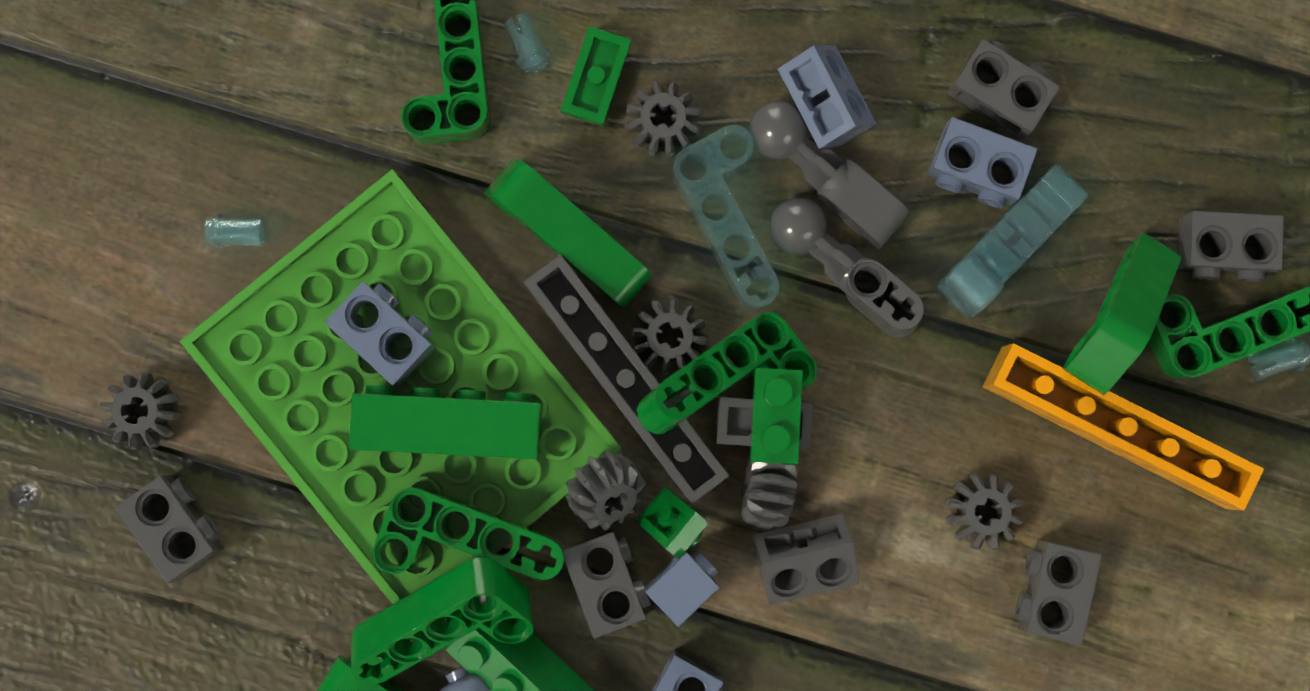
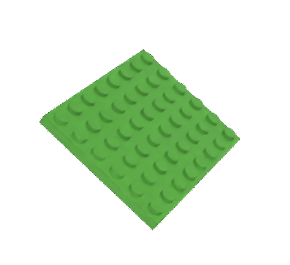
(298, 379)

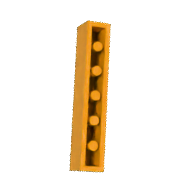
(1123, 428)

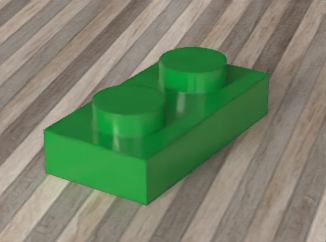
(596, 76)
(776, 416)
(672, 523)

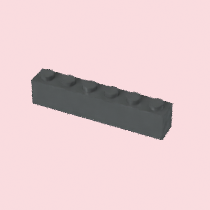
(622, 375)

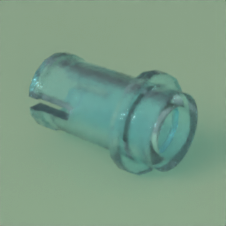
(531, 53)
(233, 231)
(1281, 358)

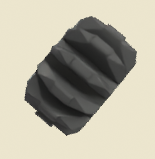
(663, 104)
(675, 323)
(138, 428)
(605, 490)
(768, 494)
(989, 527)

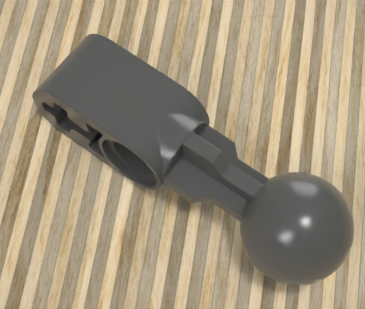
(839, 183)
(801, 228)

